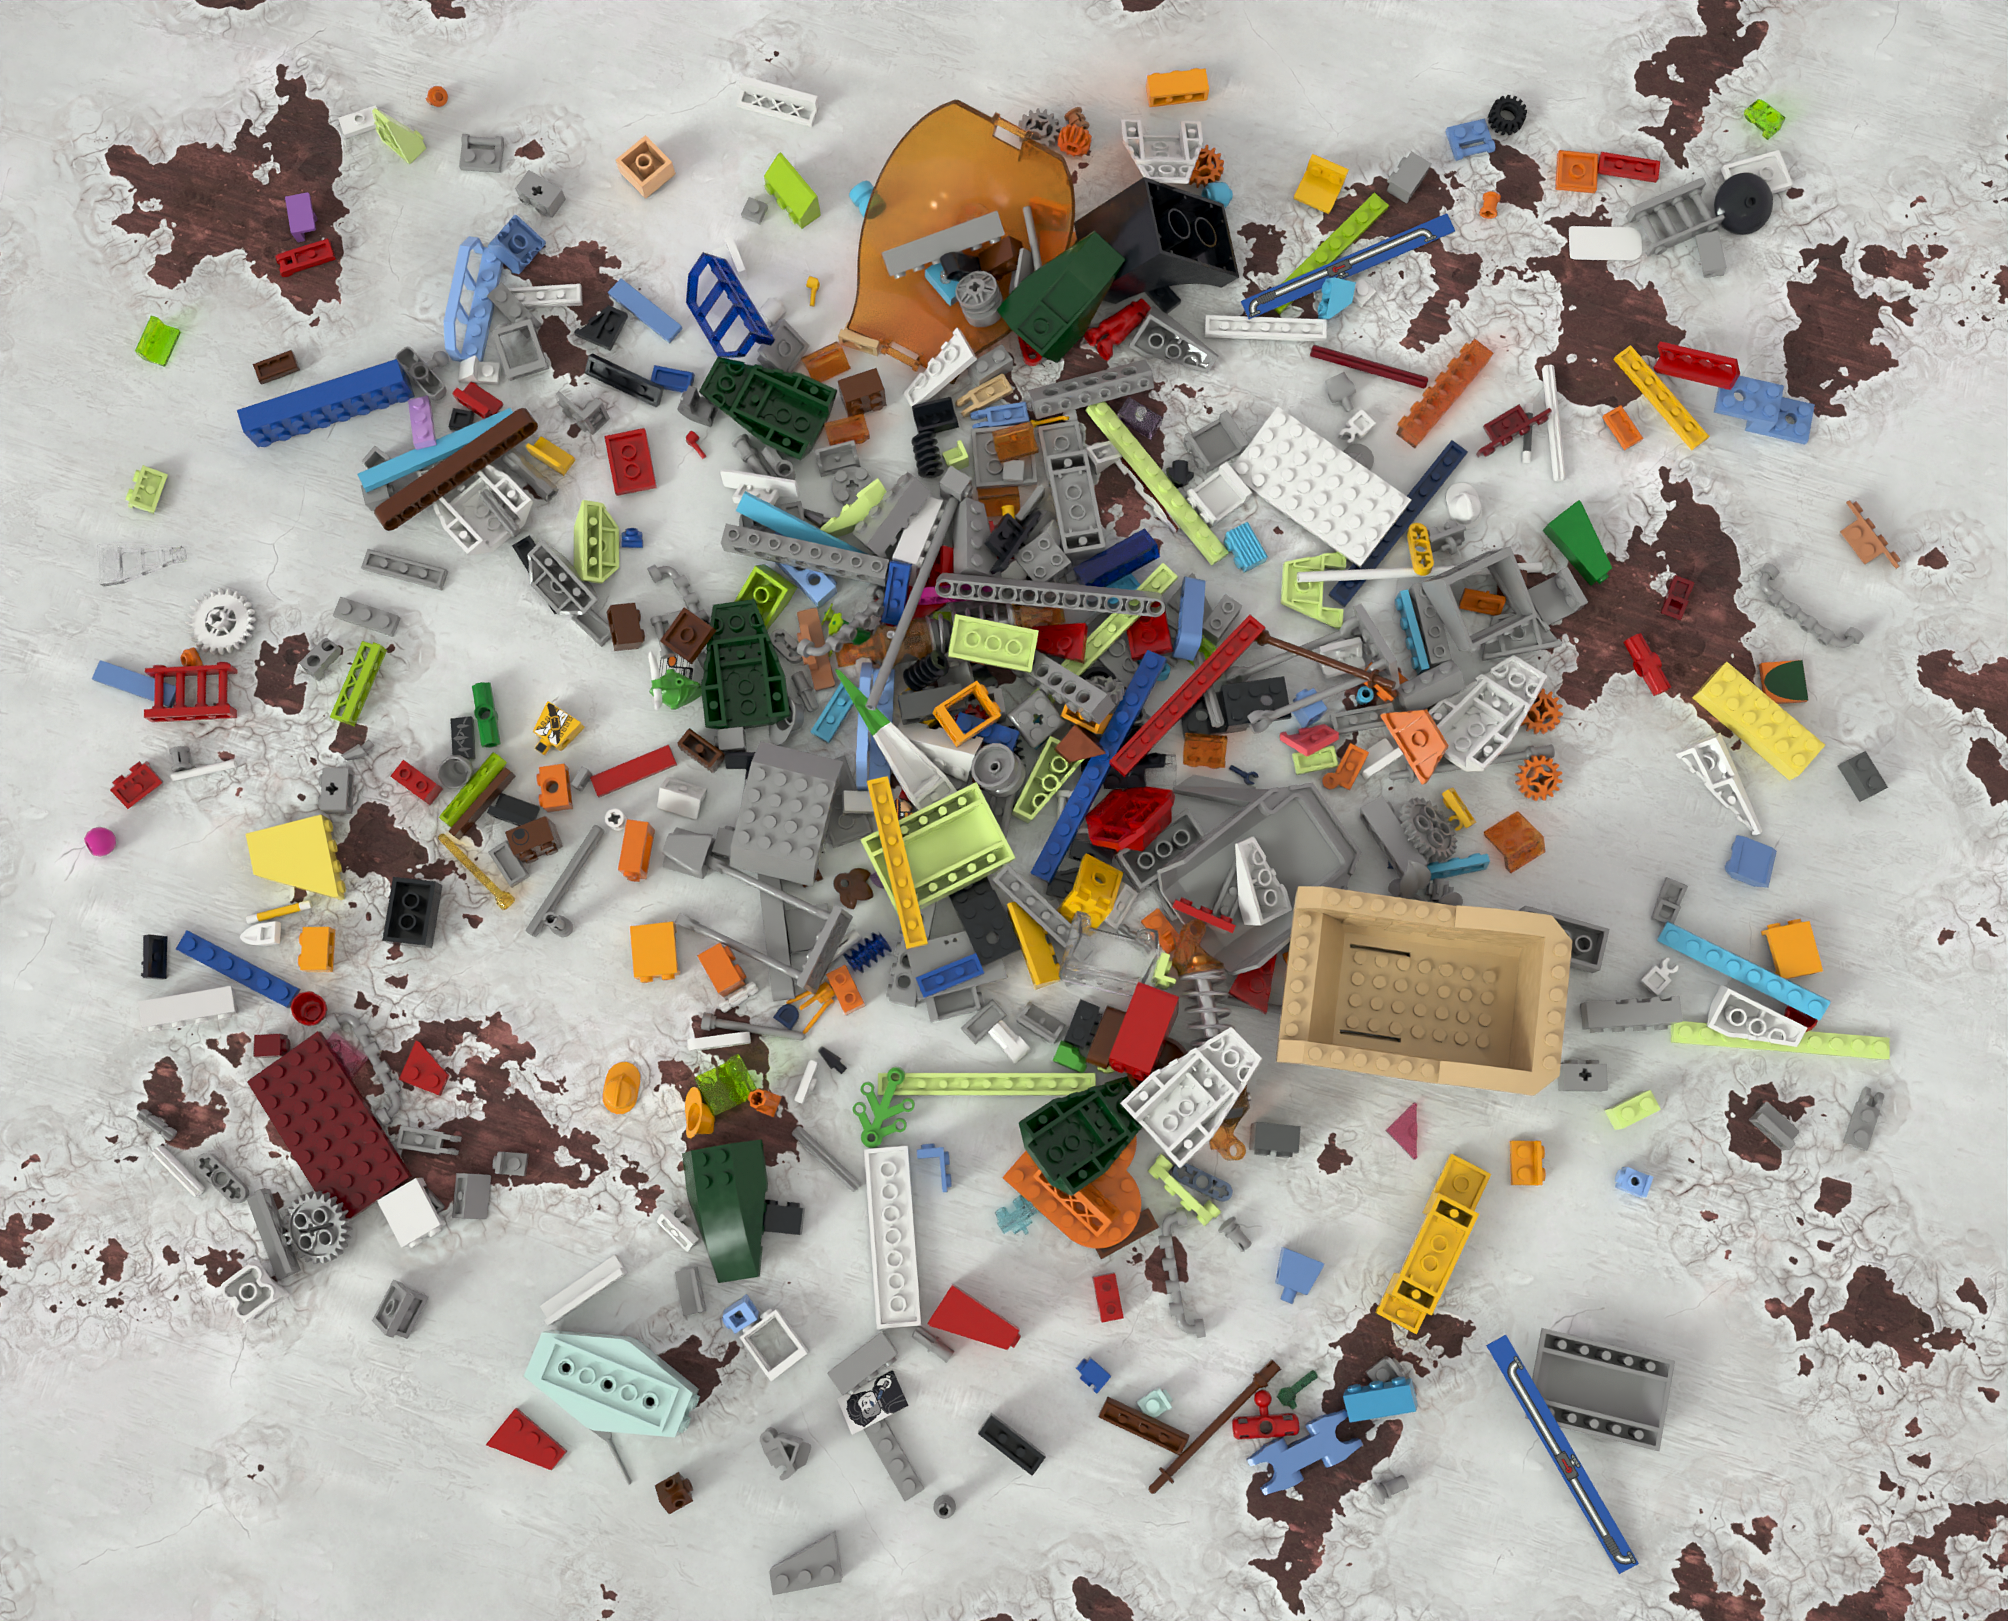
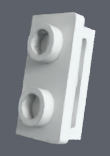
(1345, 651)

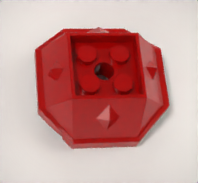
(1130, 817)

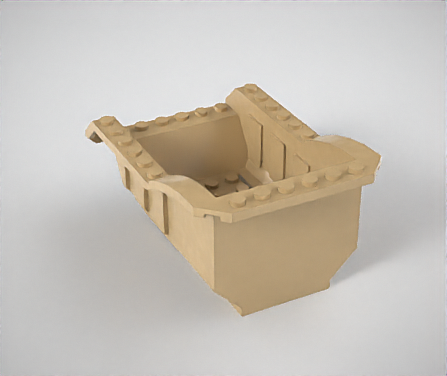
(1460, 986)

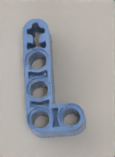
(1190, 619)

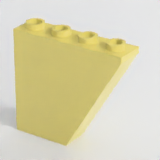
(298, 856)

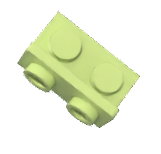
(147, 489)
(1160, 973)

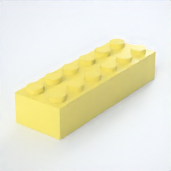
(1758, 721)

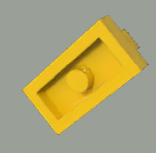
(1454, 802)

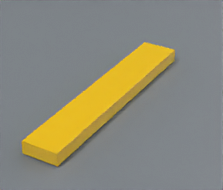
(1661, 397)

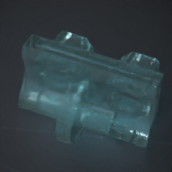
(1018, 1219)

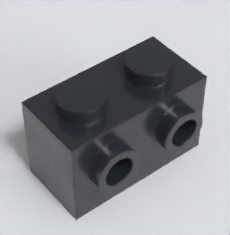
(1080, 1029)

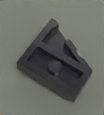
(603, 328)

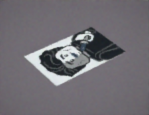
(872, 1402)

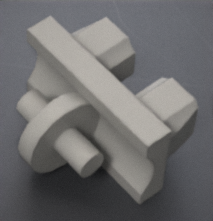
(1448, 539)

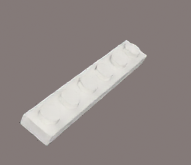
(1265, 328)

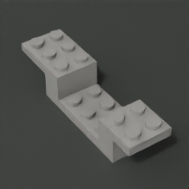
(1072, 492)

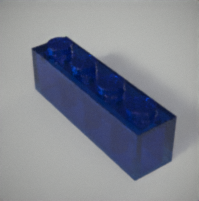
(1118, 560)

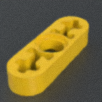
(1417, 556)

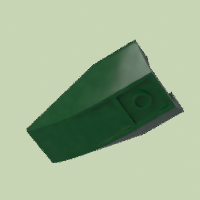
(1062, 296)

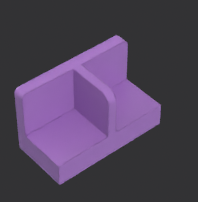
(300, 215)

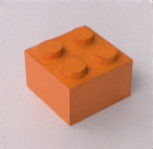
(722, 970)

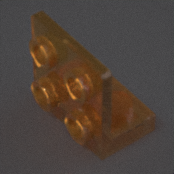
(1516, 841)

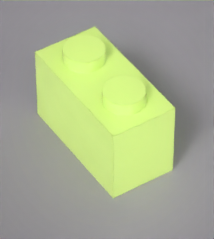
(1632, 1109)

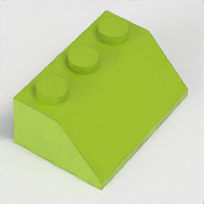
(791, 192)

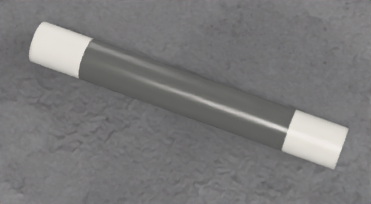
(1527, 439)

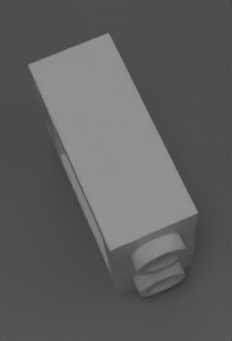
(526, 369)

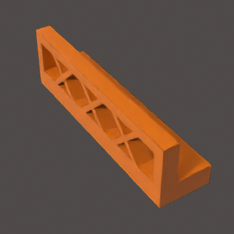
(1094, 1201)

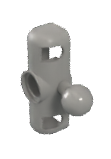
(430, 381)

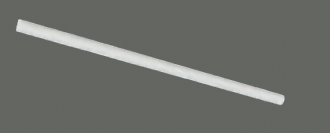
(1392, 573)

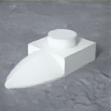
(262, 934)

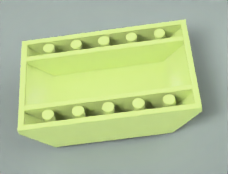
(946, 846)

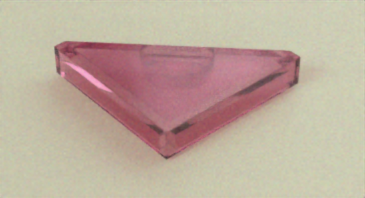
(1404, 1130)

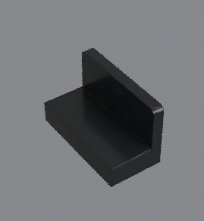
(513, 810)

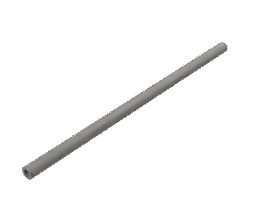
(911, 605)

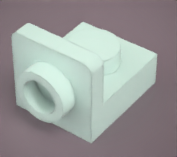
(1155, 1402)

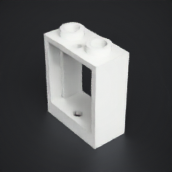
(789, 1361)

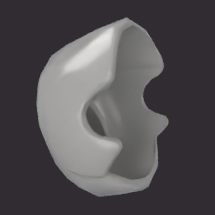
(455, 771)

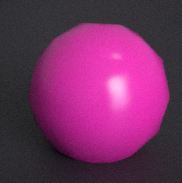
(100, 841)

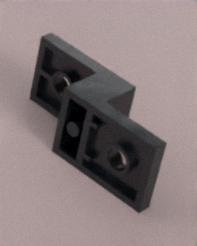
(1236, 703)
(981, 914)

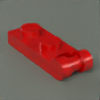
(305, 257)

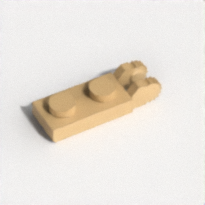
(985, 394)

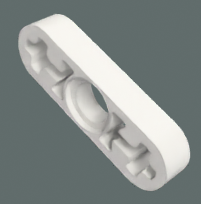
(719, 1041)

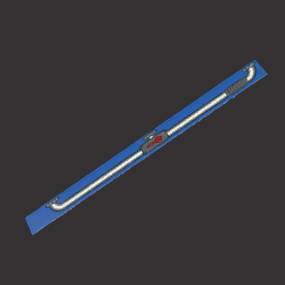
(1348, 266)
(1562, 1454)

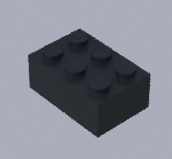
(412, 912)

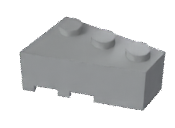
(809, 1568)

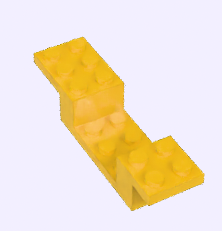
(1437, 1246)

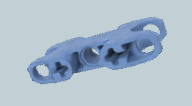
(1289, 1459)

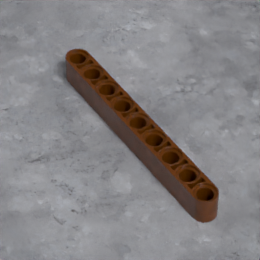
(456, 469)

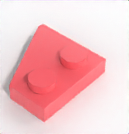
(1310, 739)

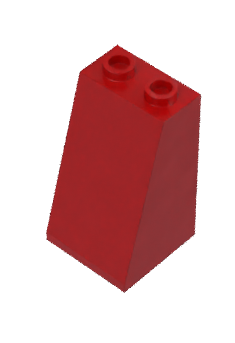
(1144, 1031)
(970, 1318)

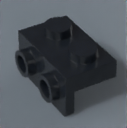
(935, 416)

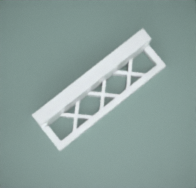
(780, 95)
(583, 1290)

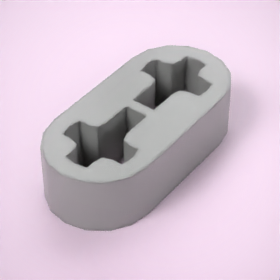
(783, 650)

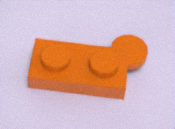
(1347, 769)

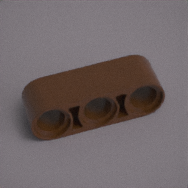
(1105, 1037)

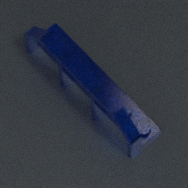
(741, 306)

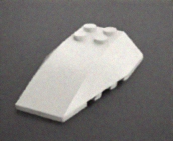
(1164, 157)
(469, 518)
(1487, 713)
(1193, 1094)

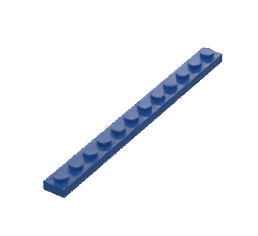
(1098, 767)

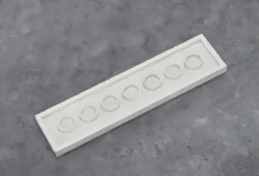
(892, 1237)

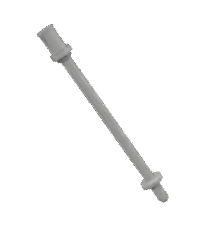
(1547, 751)

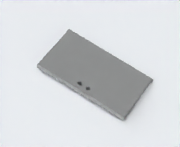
(938, 954)

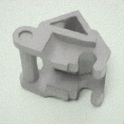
(784, 1450)

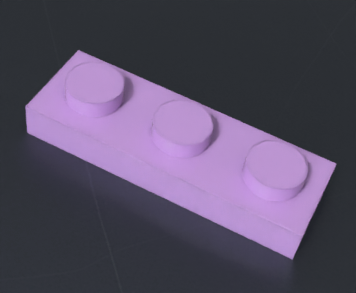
(422, 422)

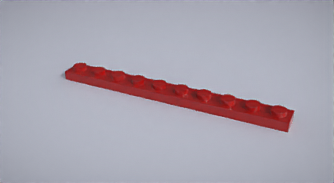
(1187, 695)

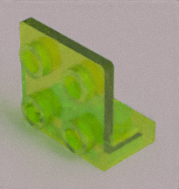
(726, 1085)

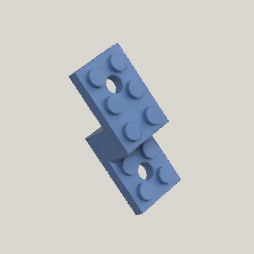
(1766, 409)

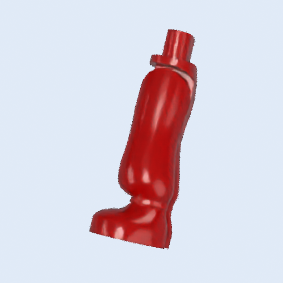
(1117, 328)

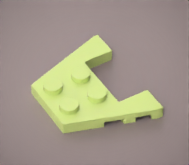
(1308, 596)

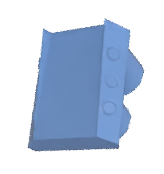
(516, 244)
(1751, 862)

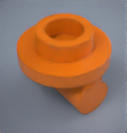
(437, 96)
(191, 658)

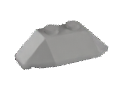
(559, 582)

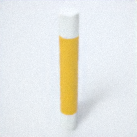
(279, 912)

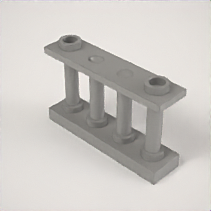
(1675, 198)

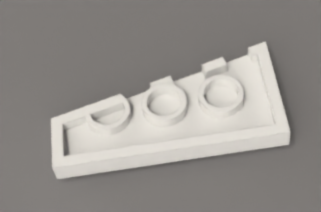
(949, 363)

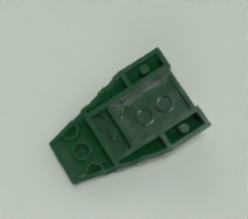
(771, 404)
(742, 671)
(1080, 1134)
(728, 1203)

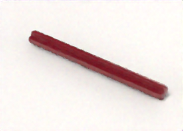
(1369, 366)

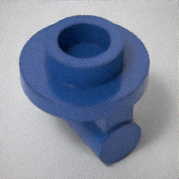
(632, 538)

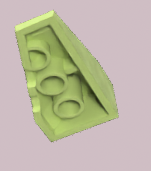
(398, 137)
(855, 512)

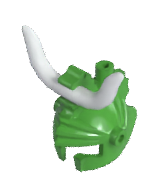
(672, 688)

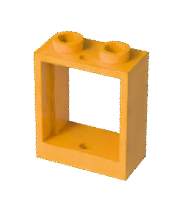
(950, 725)

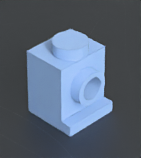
(1642, 1184)
(738, 1322)

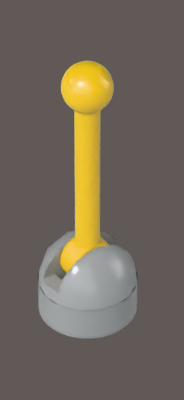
(1066, 416)

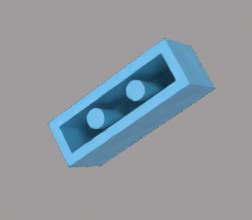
(1380, 1399)

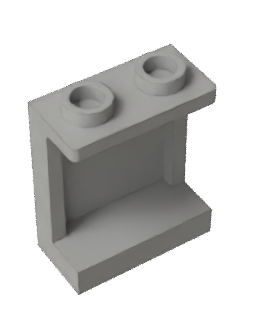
(1215, 443)
(954, 1004)

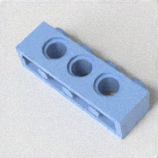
(819, 593)

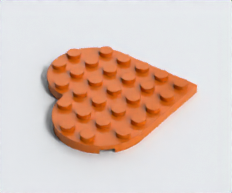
(1115, 1185)

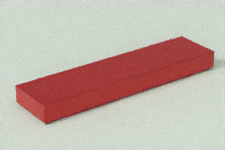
(633, 771)

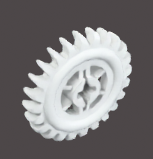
(208, 614)

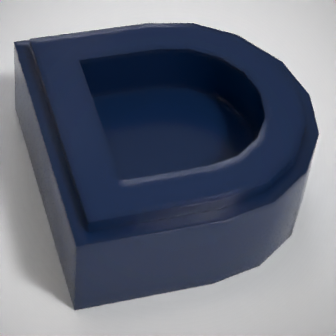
(787, 1015)

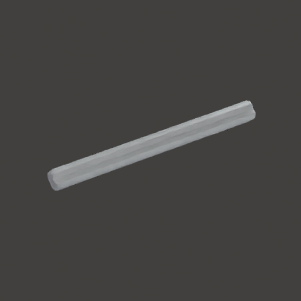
(565, 879)

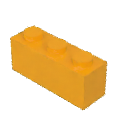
(1177, 87)

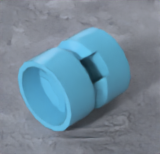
(860, 195)

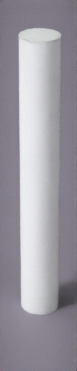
(203, 770)

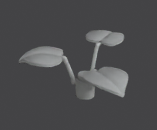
(1417, 878)

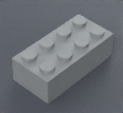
(1143, 865)
(1587, 940)

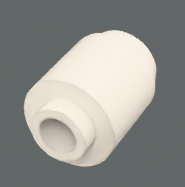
(771, 311)

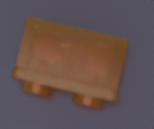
(847, 430)
(1204, 750)

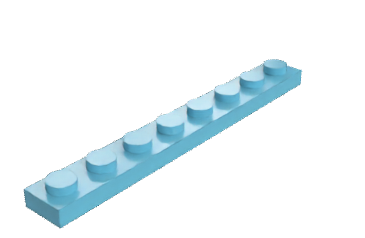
(1744, 970)

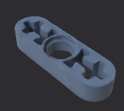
(1219, 1183)

